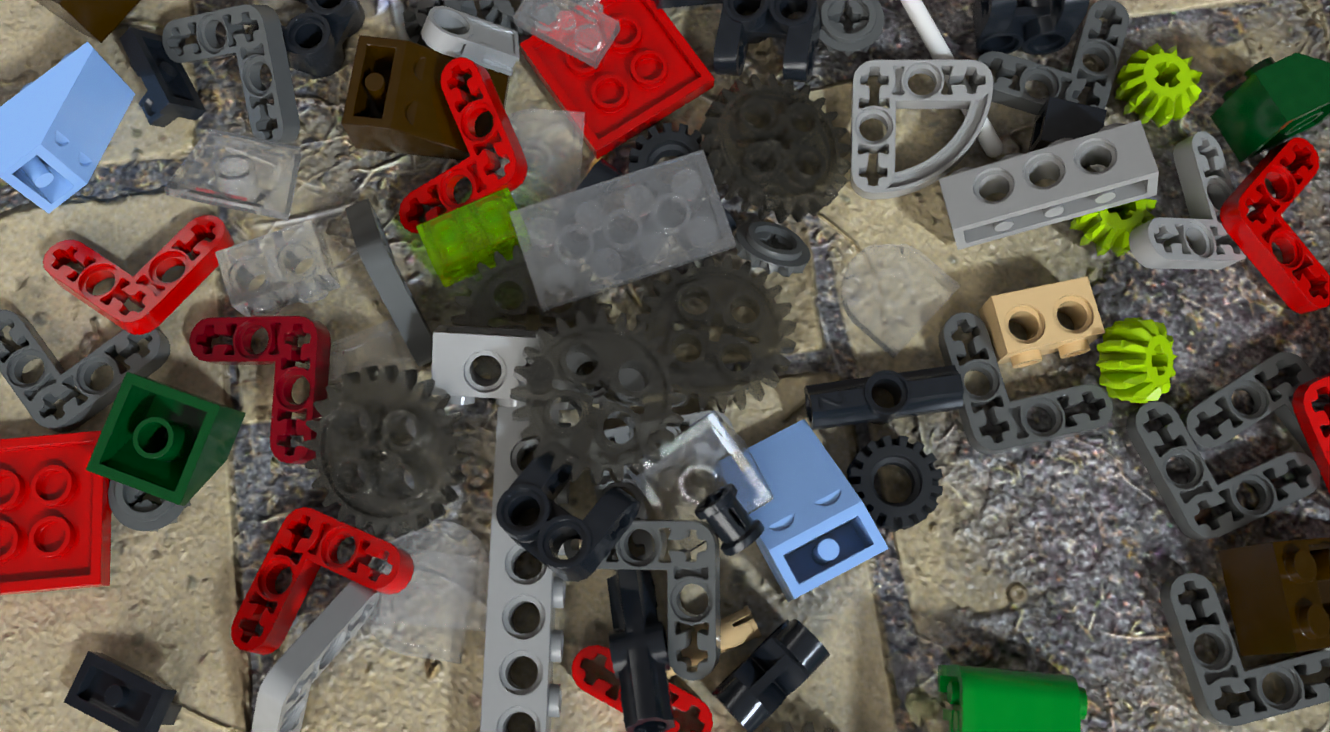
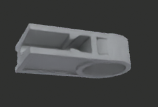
(472, 38)

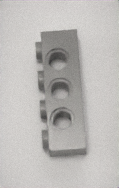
(1128, 177)
(455, 375)

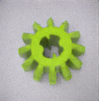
(1158, 85)
(1113, 226)
(1136, 360)

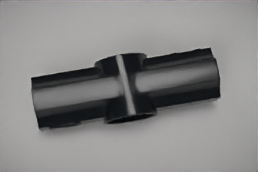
(913, 394)
(639, 652)

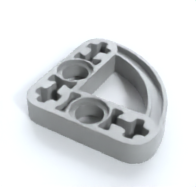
(898, 95)

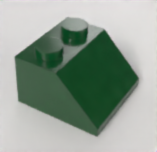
(1274, 104)
(164, 439)

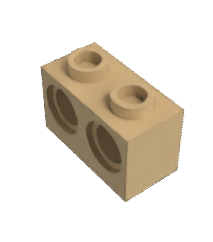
(1037, 313)

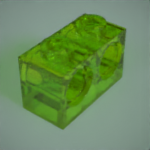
(470, 236)

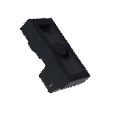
(168, 85)
(121, 695)

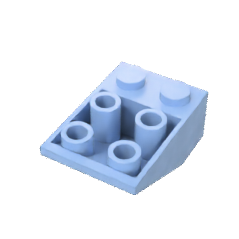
(61, 127)
(816, 517)

